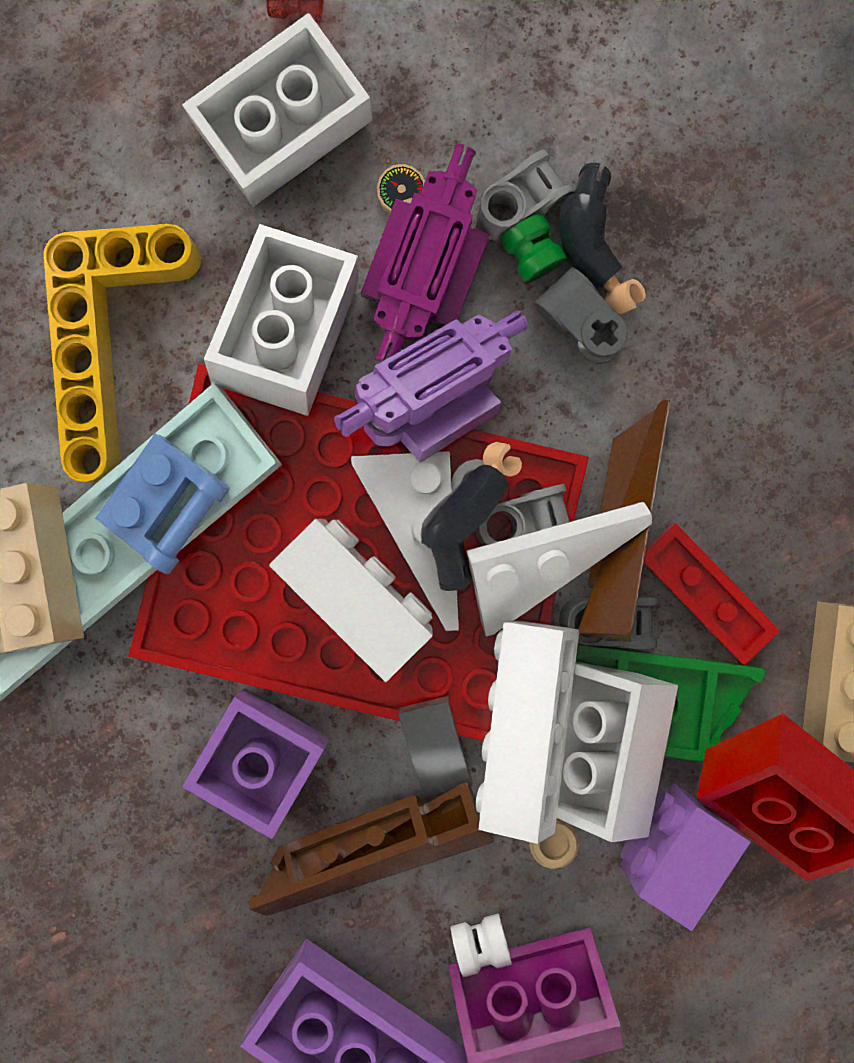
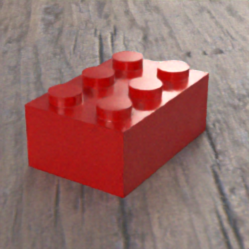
(784, 795)

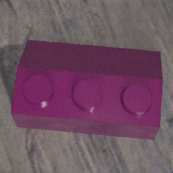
(541, 1007)

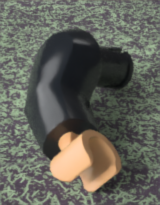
(584, 242)
(464, 513)

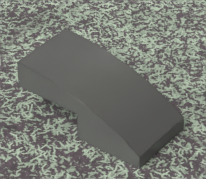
(435, 745)

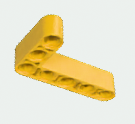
(93, 331)

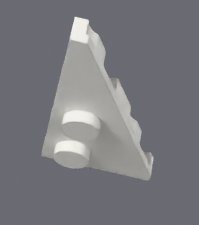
(404, 497)
(528, 568)

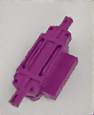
(426, 257)

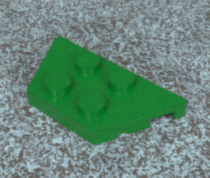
(705, 696)

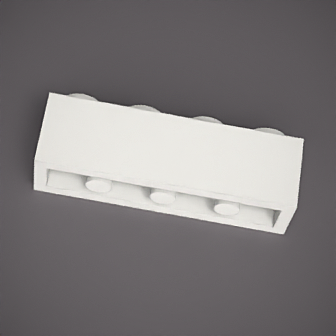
(527, 730)

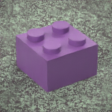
(256, 762)
(683, 857)

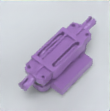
(434, 386)

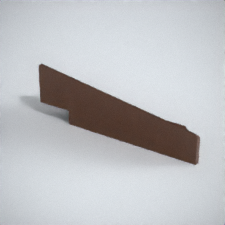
(629, 481)
(371, 849)

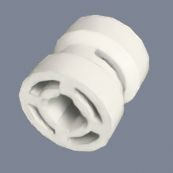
(492, 944)

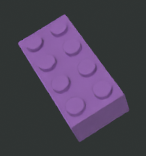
(336, 1016)

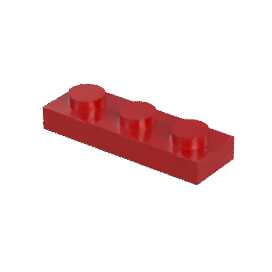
(708, 594)

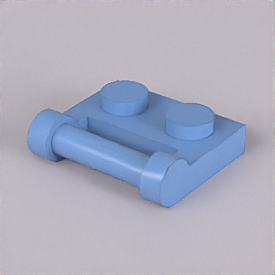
(150, 494)

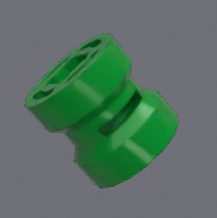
(533, 248)

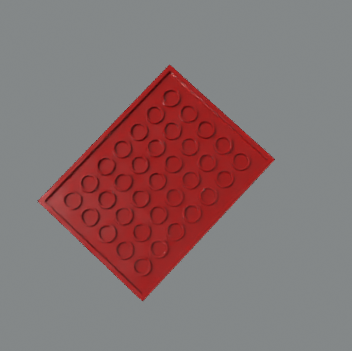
(242, 623)

